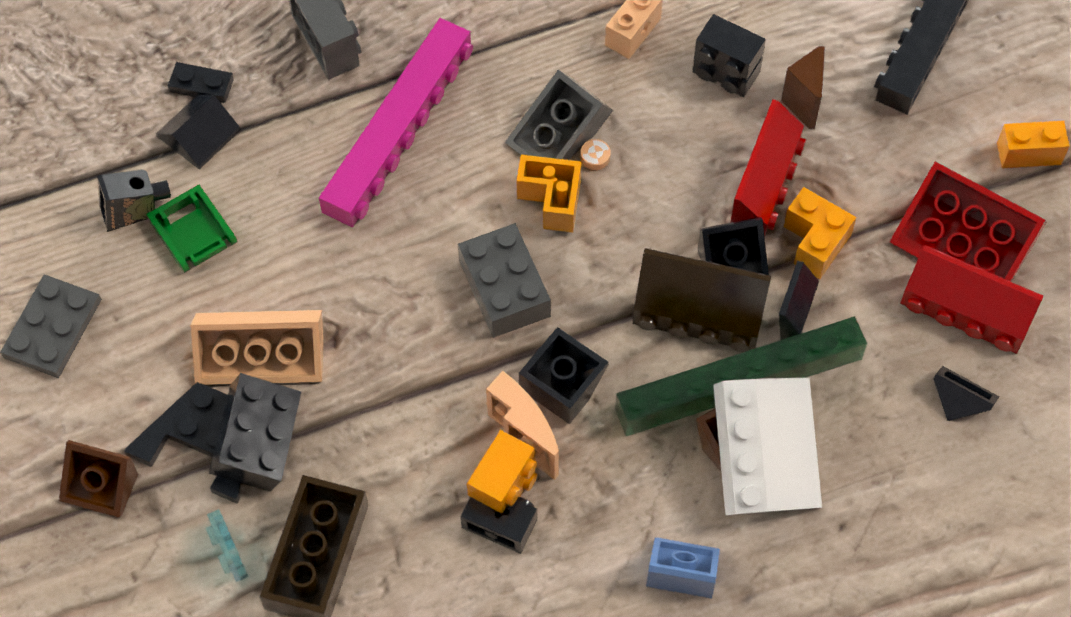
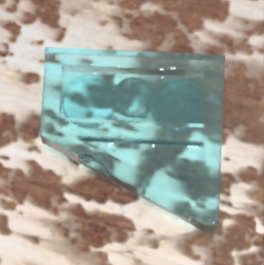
(219, 534)

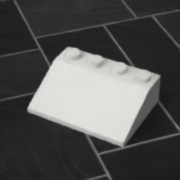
(767, 445)

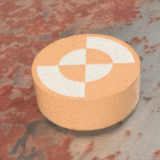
(595, 154)

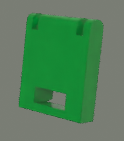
(194, 235)

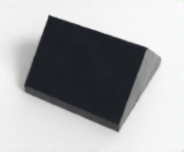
(199, 130)
(735, 245)

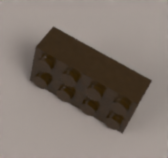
(314, 549)

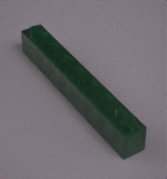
(694, 389)

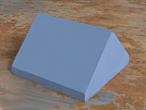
(683, 567)

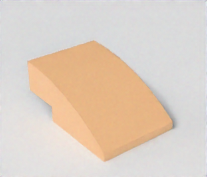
(523, 420)

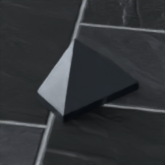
(961, 396)

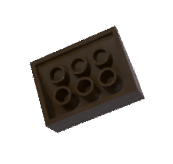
(700, 300)

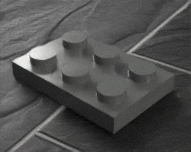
(51, 326)

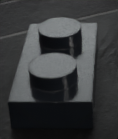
(199, 80)

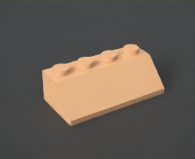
(258, 344)

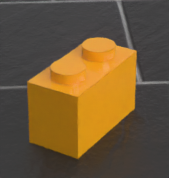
(1033, 144)

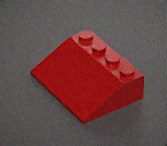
(968, 224)

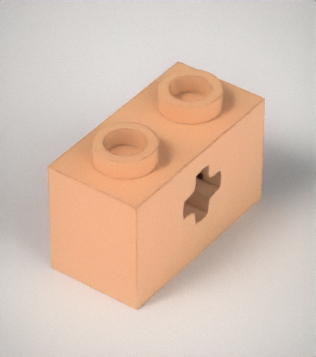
(632, 25)

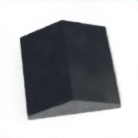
(797, 301)

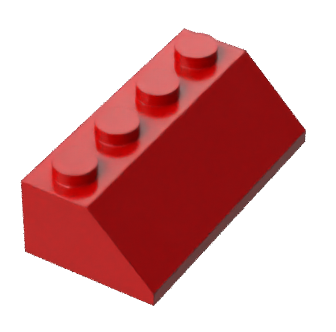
(769, 167)
(971, 300)

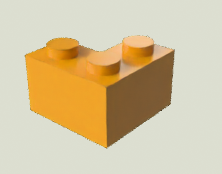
(555, 184)
(822, 227)
(503, 472)

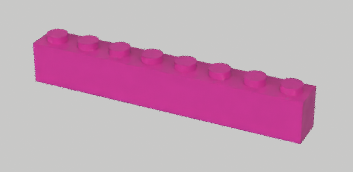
(396, 123)

